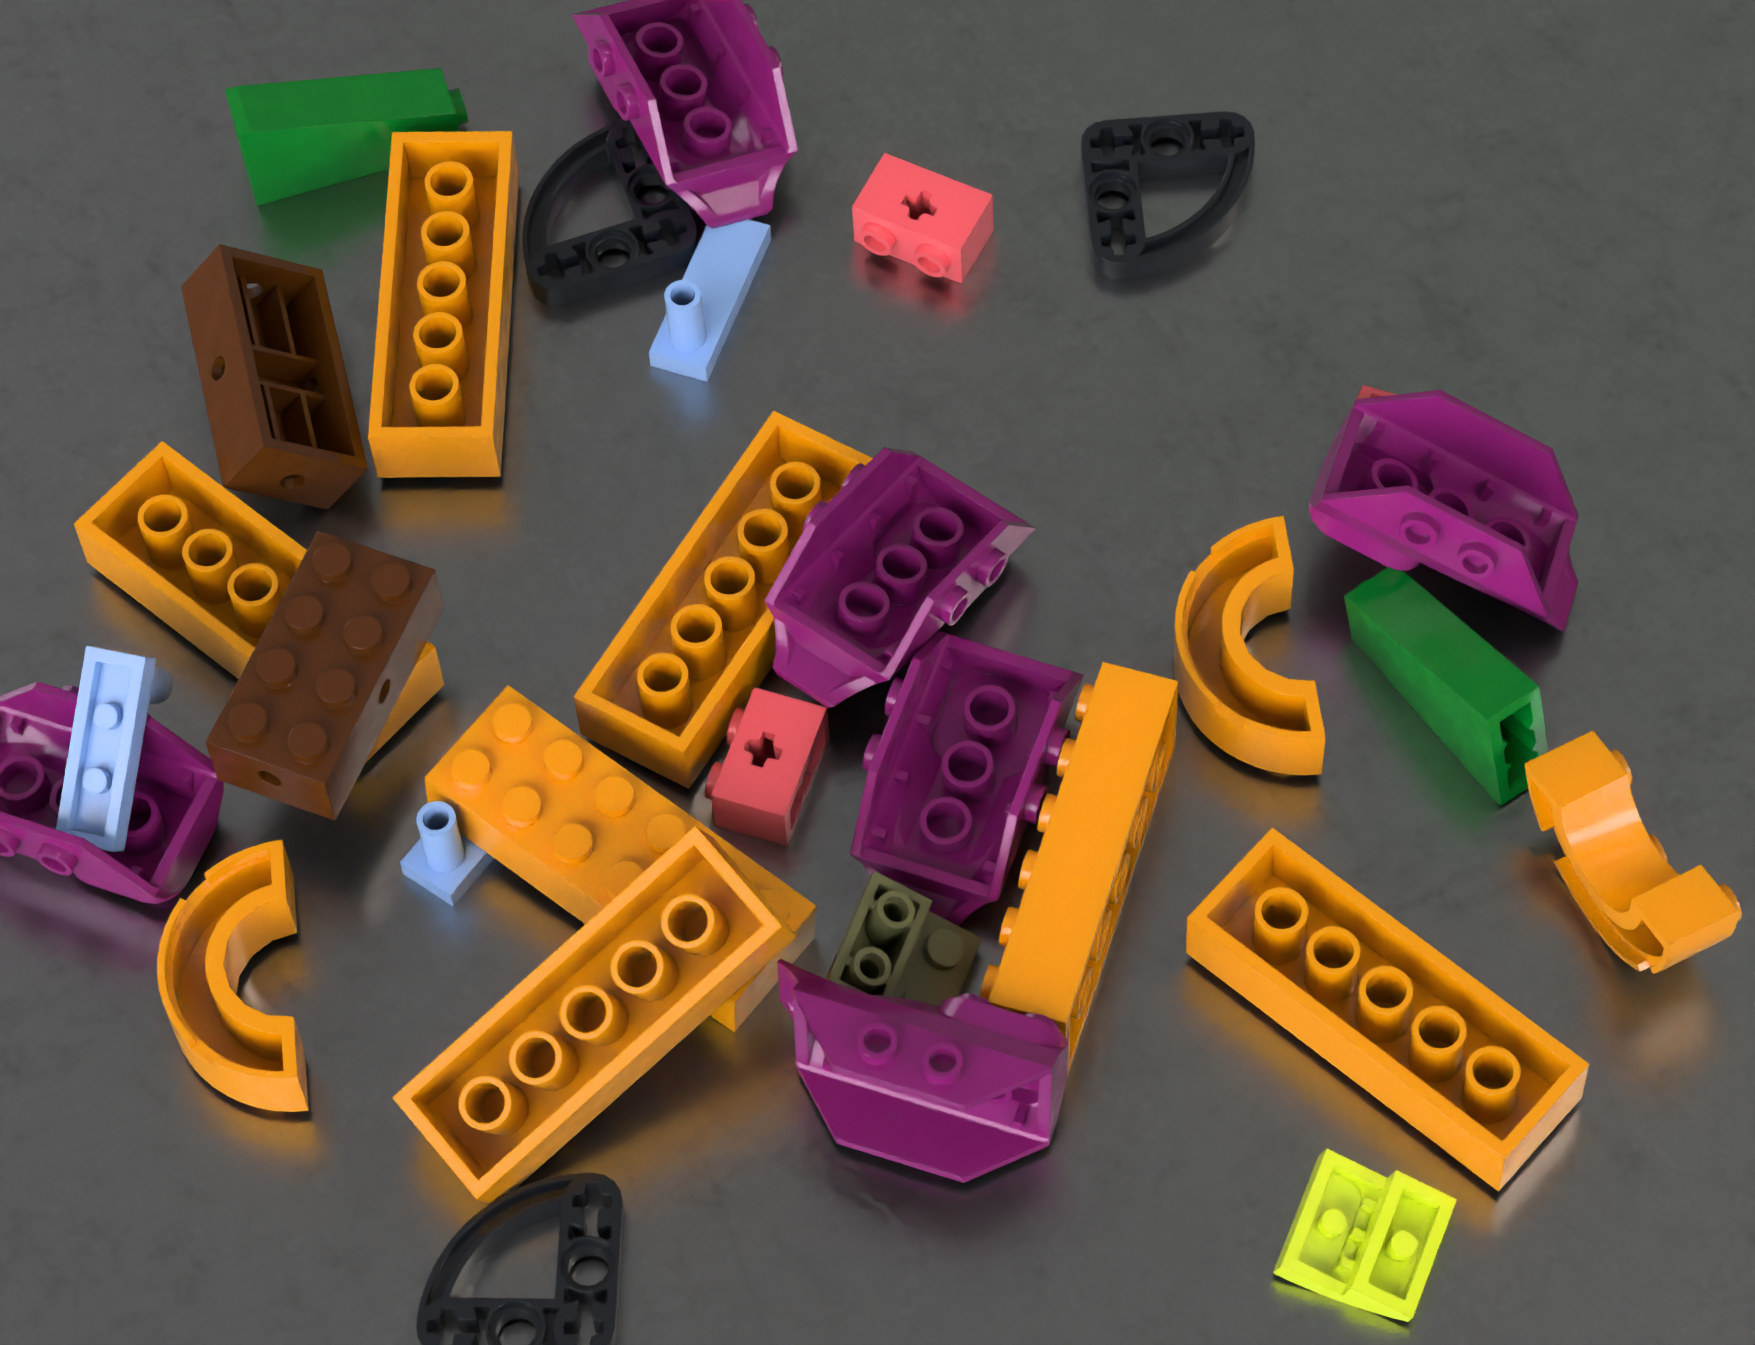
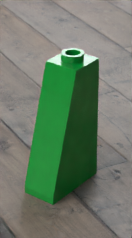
(334, 128)
(1451, 679)

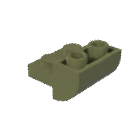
(902, 947)

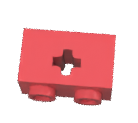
(922, 218)
(768, 766)

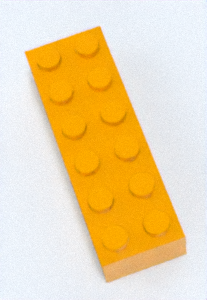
(444, 305)
(209, 566)
(704, 622)
(583, 823)
(1086, 849)
(1386, 1008)
(594, 1016)

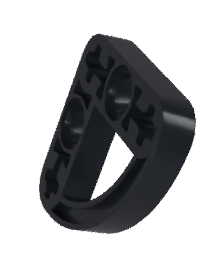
(1122, 174)
(646, 225)
(552, 1317)

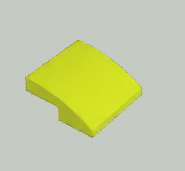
(1365, 1236)

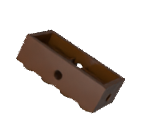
(259, 374)
(325, 675)

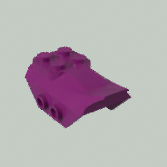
(699, 97)
(1454, 492)
(884, 573)
(960, 770)
(170, 812)
(923, 1081)

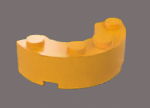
(1224, 688)
(1618, 868)
(199, 965)

